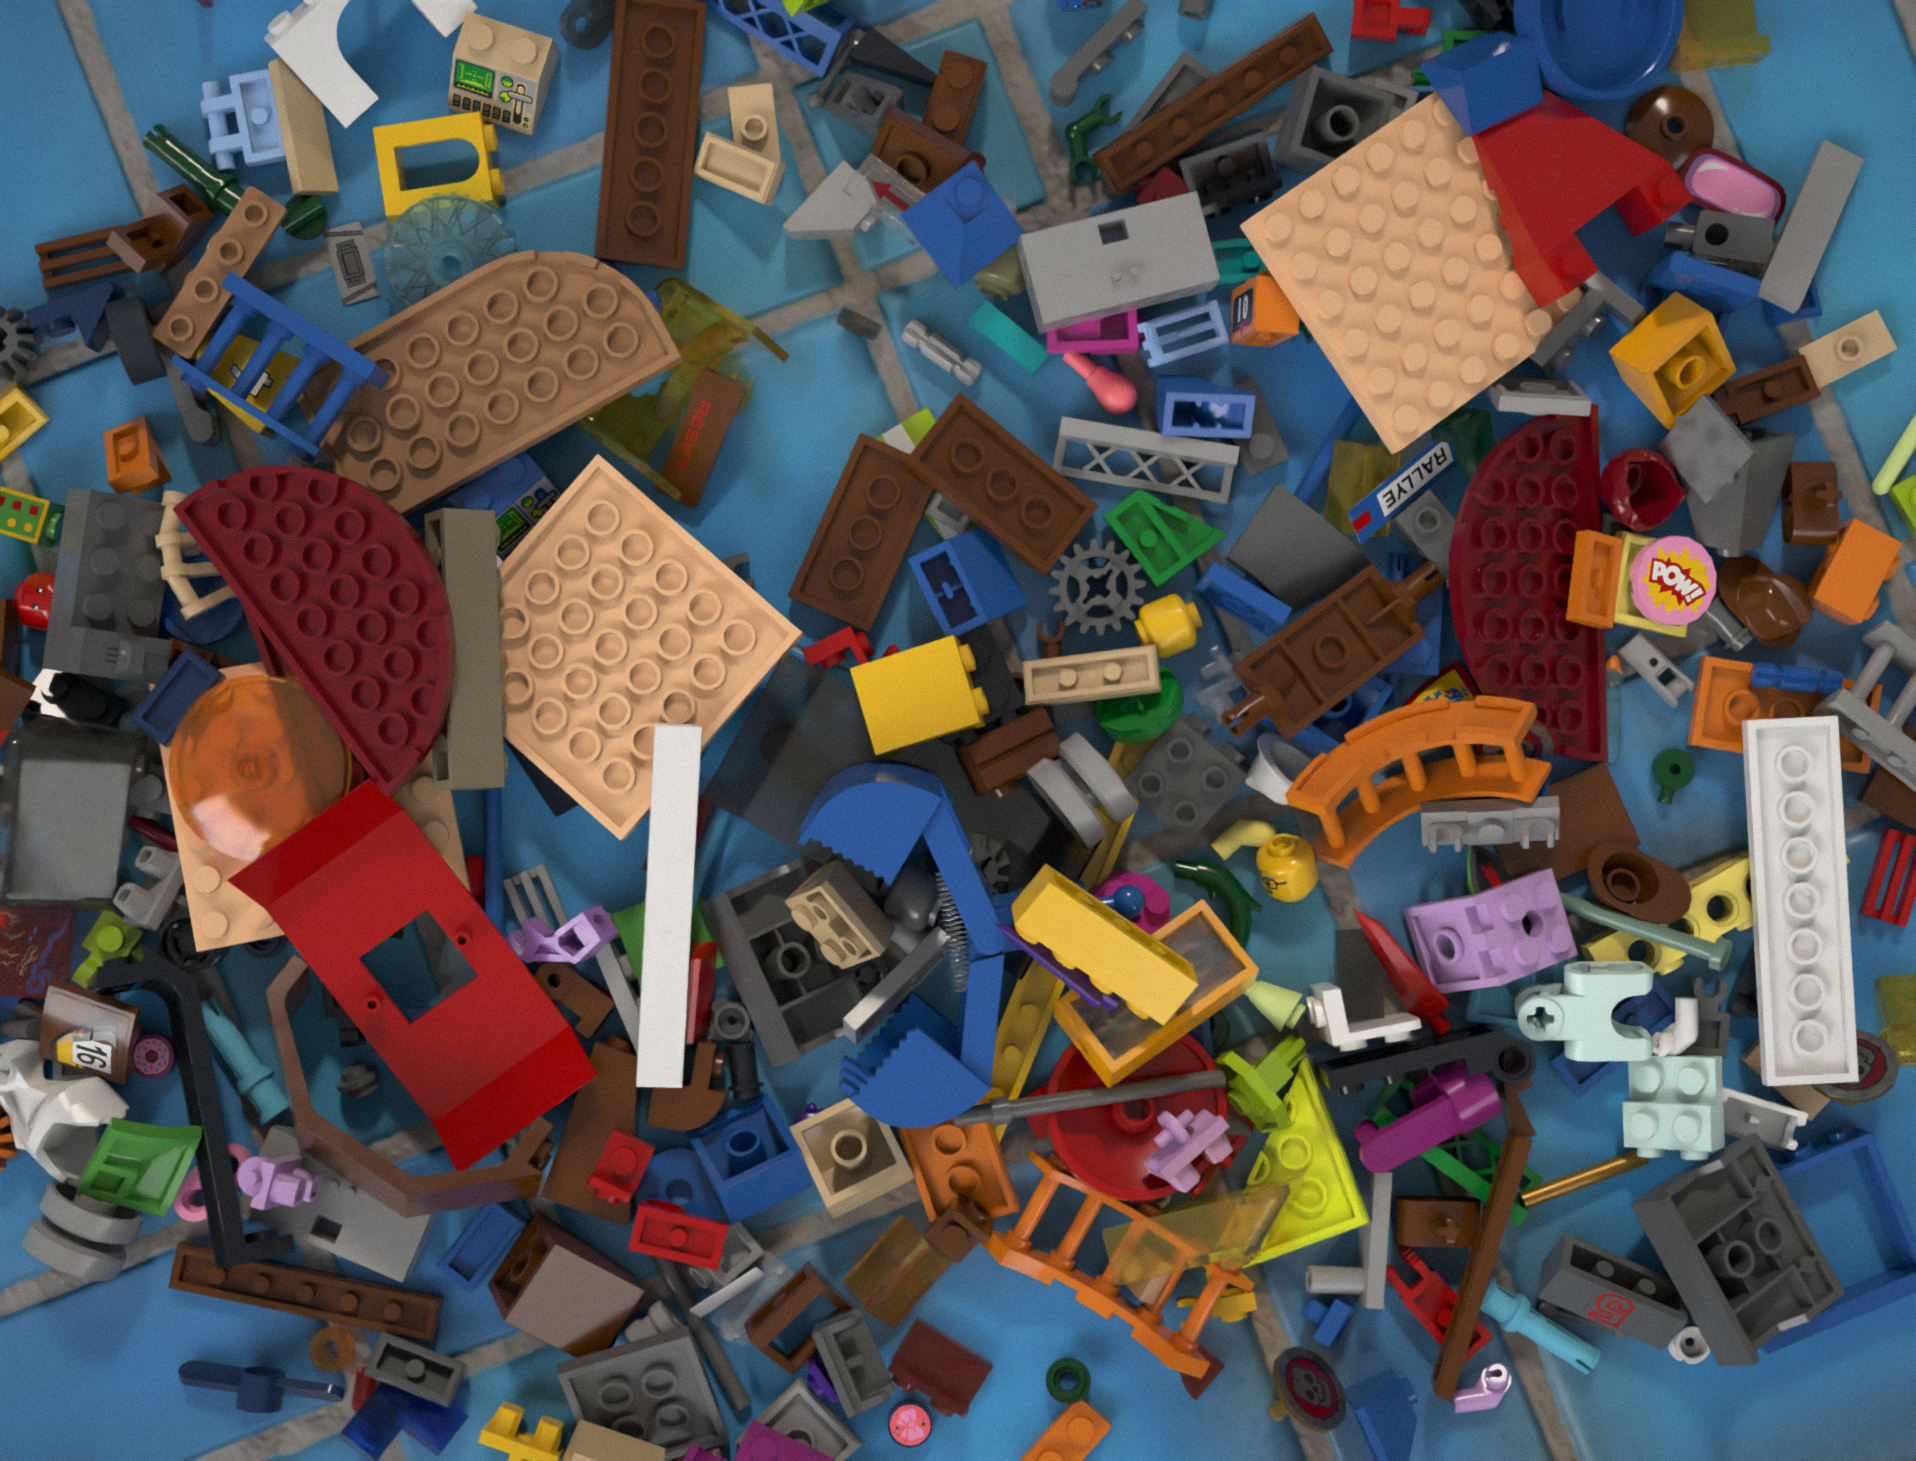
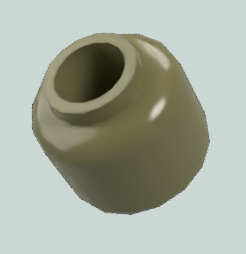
(1002, 276)

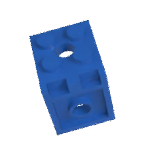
(1703, 283)

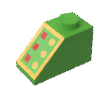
(30, 517)

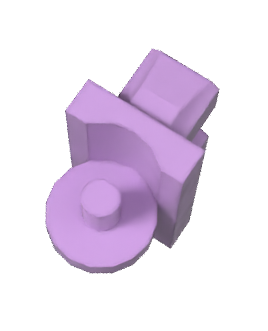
(1182, 1142)
(278, 1181)

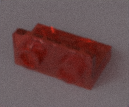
(938, 1368)

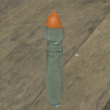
(1614, 681)

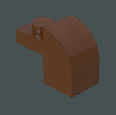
(166, 232)
(697, 1099)

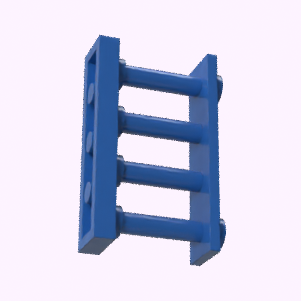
(283, 326)

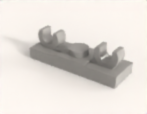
(1489, 822)

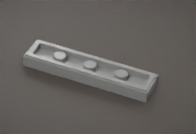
(1809, 226)

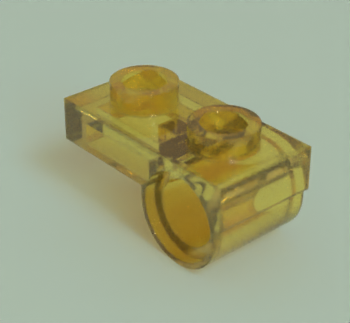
(1898, 1011)

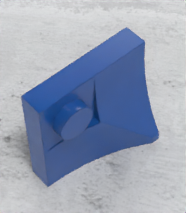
(962, 224)

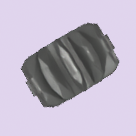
(18, 344)

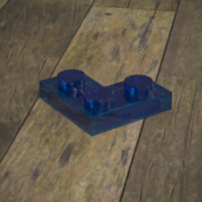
(393, 1409)

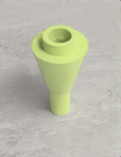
(1277, 1004)

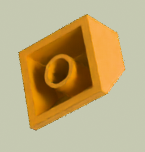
(1673, 358)

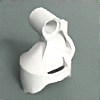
(56, 1118)

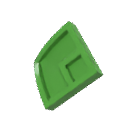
(139, 1165)

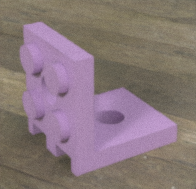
(1491, 935)

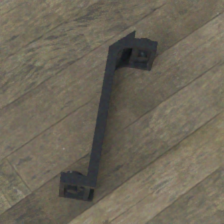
(180, 993)

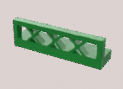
(1455, 1167)

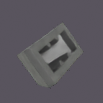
(863, 102)

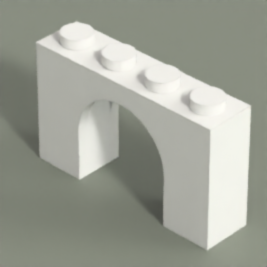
(310, 48)

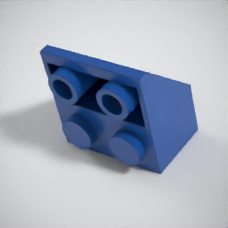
(966, 582)

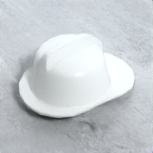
(1276, 767)

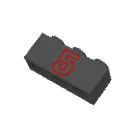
(1612, 1292)

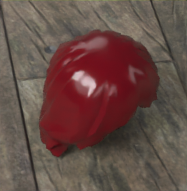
(1641, 488)

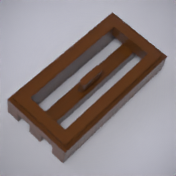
(48, 264)

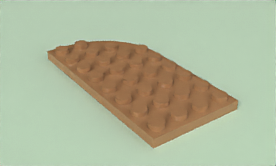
(489, 372)

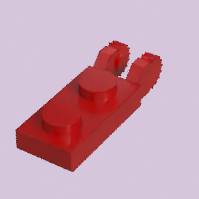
(1432, 1301)

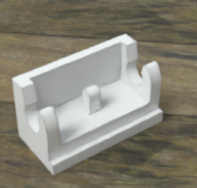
(1768, 1119)

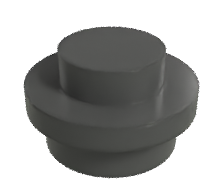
(358, 1080)

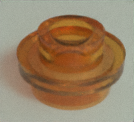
(326, 1361)

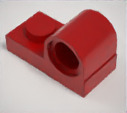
(672, 1234)

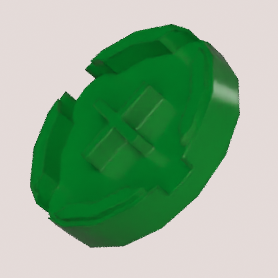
(1141, 716)

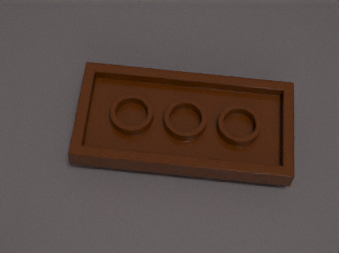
(1000, 484)
(862, 535)

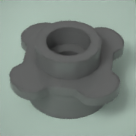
(723, 1029)

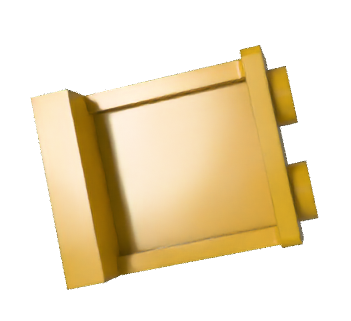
(919, 695)

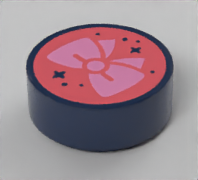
(910, 1423)

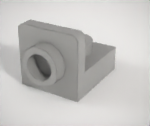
(738, 1253)

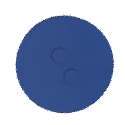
(1600, 45)

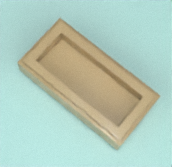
(739, 168)

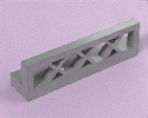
(1146, 443)

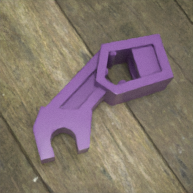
(544, 944)

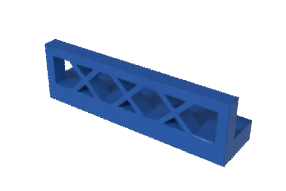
(824, 22)

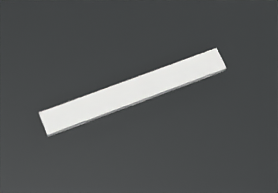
(668, 904)

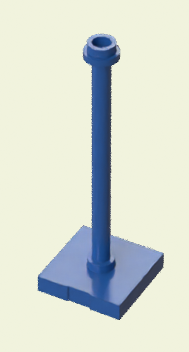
(1242, 595)

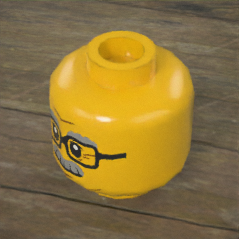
(1287, 867)

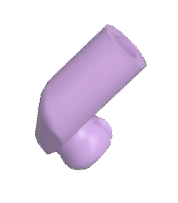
(1486, 1392)

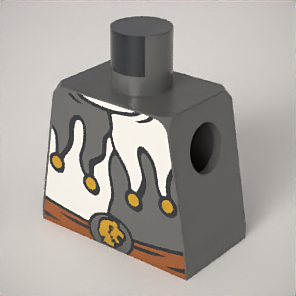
(1741, 240)

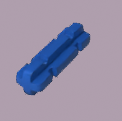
(1795, 678)

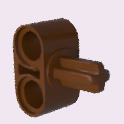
(1810, 504)
(1436, 1220)

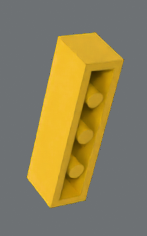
(1103, 945)

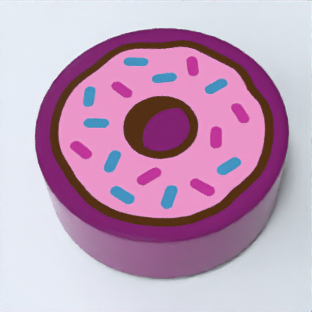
(154, 1055)

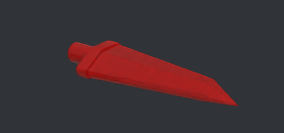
(1412, 985)

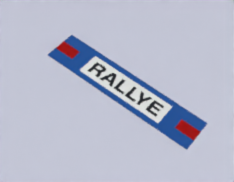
(1402, 488)

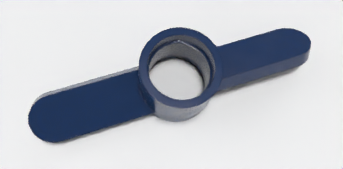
(257, 1387)

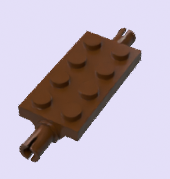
(1331, 650)

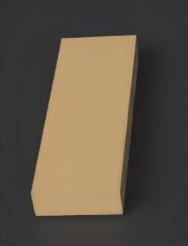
(303, 133)
(1092, 676)

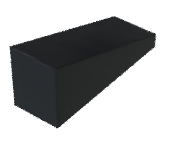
(884, 56)

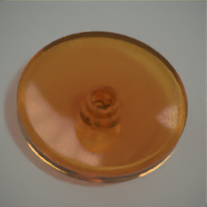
(294, 754)

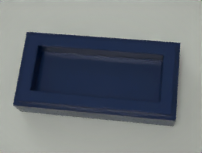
(174, 694)

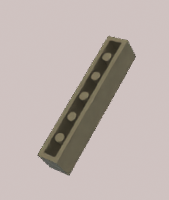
(471, 737)

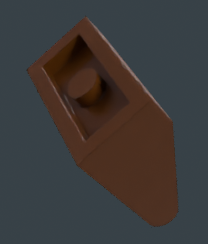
(784, 1308)

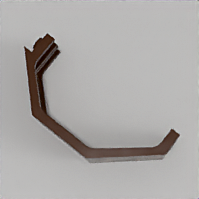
(403, 1193)

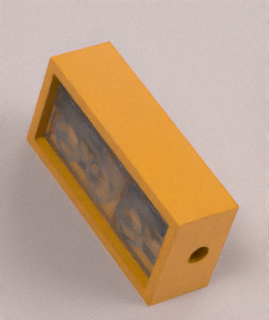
(1120, 1040)

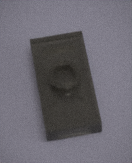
(1358, 974)

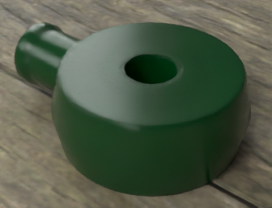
(1664, 778)

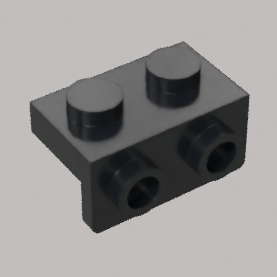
(1230, 173)
(73, 698)

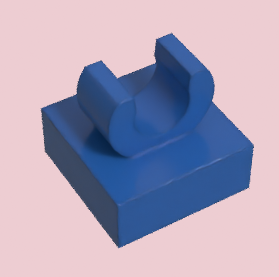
(1332, 1319)

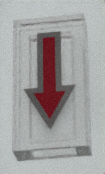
(883, 194)

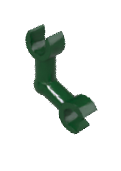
(1076, 132)

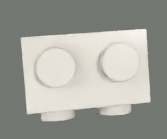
(1328, 1013)

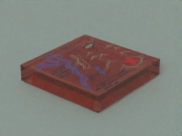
(34, 950)

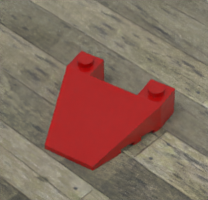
(1559, 172)

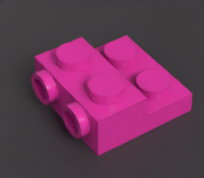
(1099, 337)

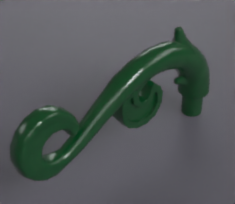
(1239, 905)

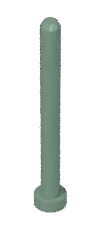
(1717, 953)

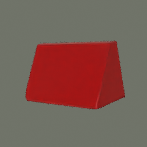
(700, 989)

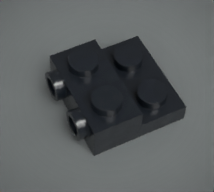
(996, 681)

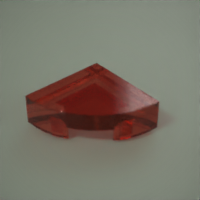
(1196, 1386)

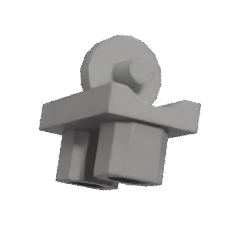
(159, 894)

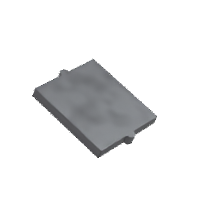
(1707, 448)

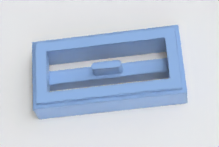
(1153, 342)

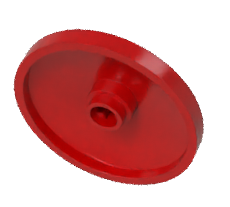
(1111, 1141)

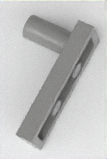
(923, 956)
(1369, 1276)

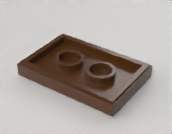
(1588, 817)

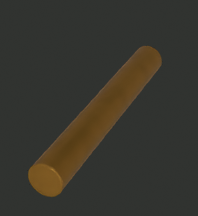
(1581, 1179)

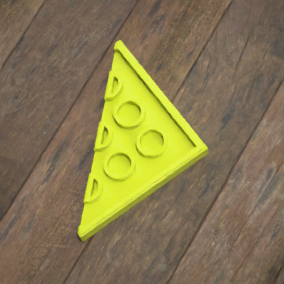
(1309, 1148)

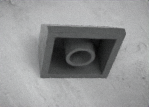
(1327, 119)

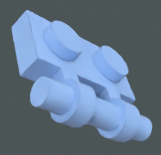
(256, 118)

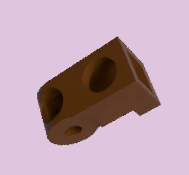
(578, 993)

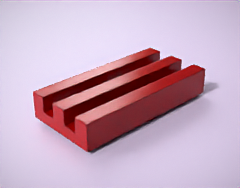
(1876, 878)

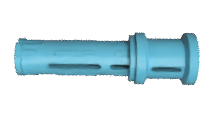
(254, 1079)
(1516, 1314)

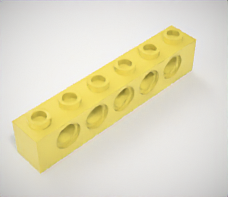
(1724, 881)

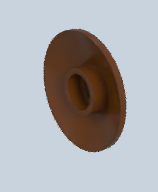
(1649, 117)

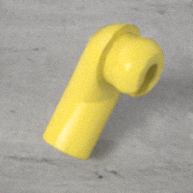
(1243, 832)

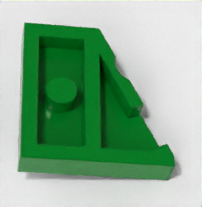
(1159, 535)

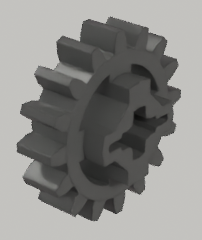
(1080, 573)

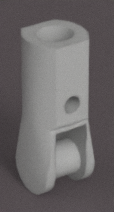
(1651, 663)

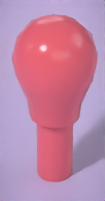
(1113, 391)

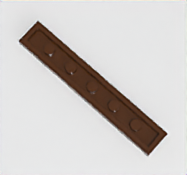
(1212, 103)
(1480, 1262)
(309, 1293)

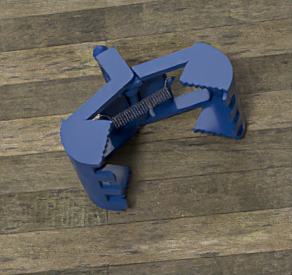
(921, 1063)

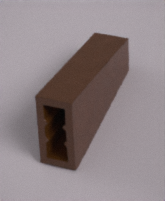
(598, 1109)

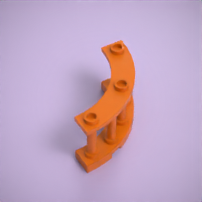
(1402, 735)
(1101, 1294)

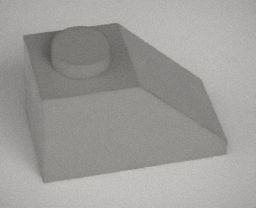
(830, 211)

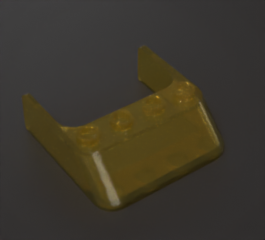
(703, 335)
(1202, 1232)

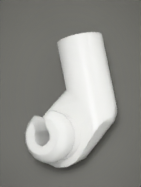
(1681, 1032)

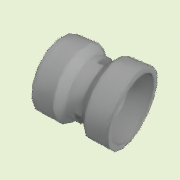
(659, 1320)

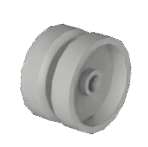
(1088, 785)
(81, 1233)

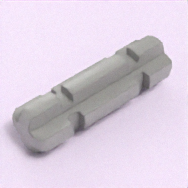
(941, 352)

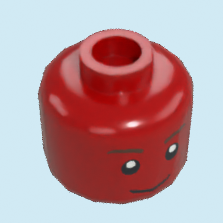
(34, 599)

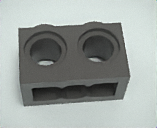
(1426, 532)

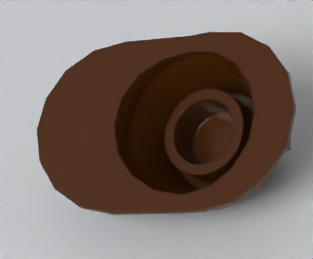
(1764, 601)
(1637, 884)

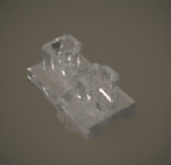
(1216, 697)

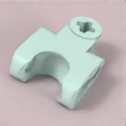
(1582, 1011)

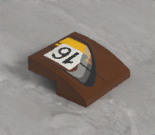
(89, 1031)

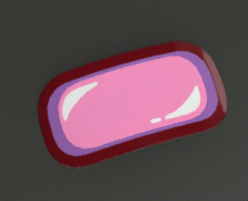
(1731, 186)

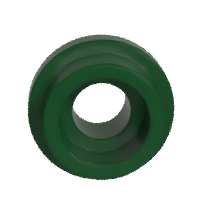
(1054, 1376)

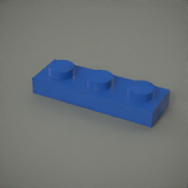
(1651, 1011)

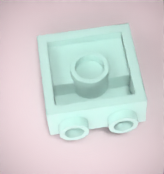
(1675, 1106)

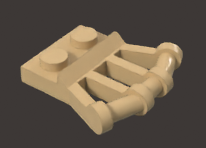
(176, 571)

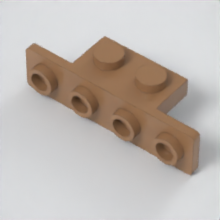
(230, 249)

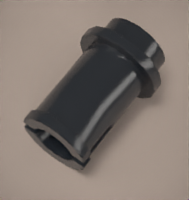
(744, 1071)

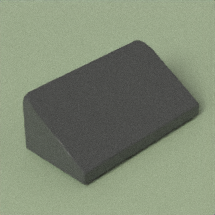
(415, 1369)

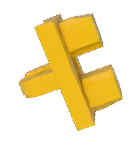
(504, 1435)

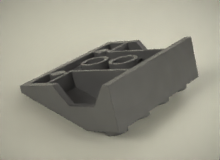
(779, 968)
(1737, 1250)

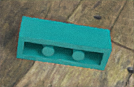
(1008, 338)

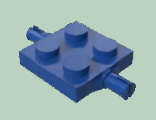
(1423, 657)

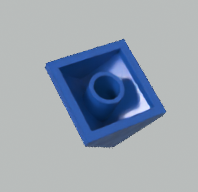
(1487, 79)

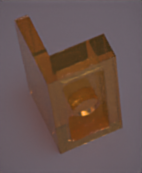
(896, 1272)

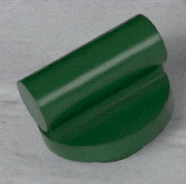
(305, 217)

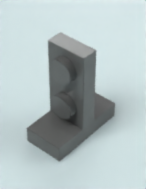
(1584, 321)

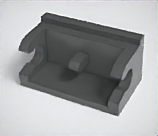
(853, 1361)

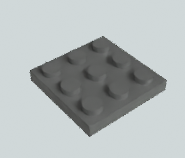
(649, 1392)

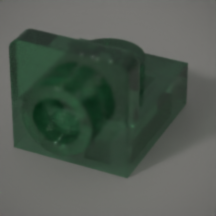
(1471, 433)

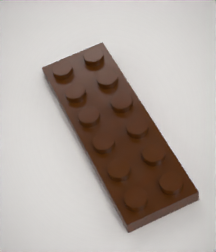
(650, 133)

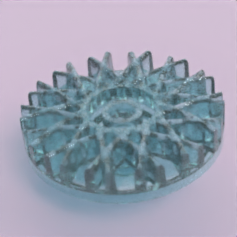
(441, 228)

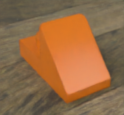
(134, 458)

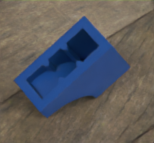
(1202, 408)

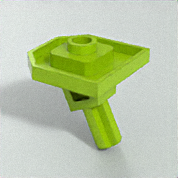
(1255, 1086)

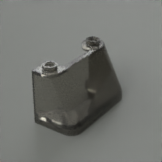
(67, 813)

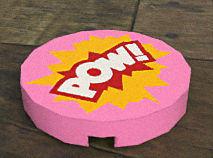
(1673, 580)

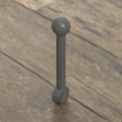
(815, 99)
(1549, 1310)

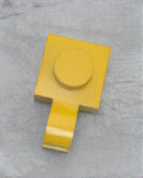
(1231, 1306)

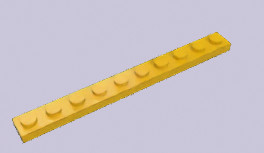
(1036, 994)

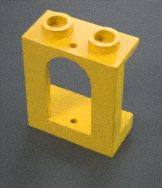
(471, 127)

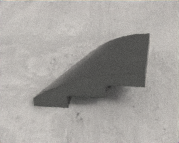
(1295, 551)

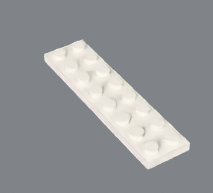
(1800, 901)

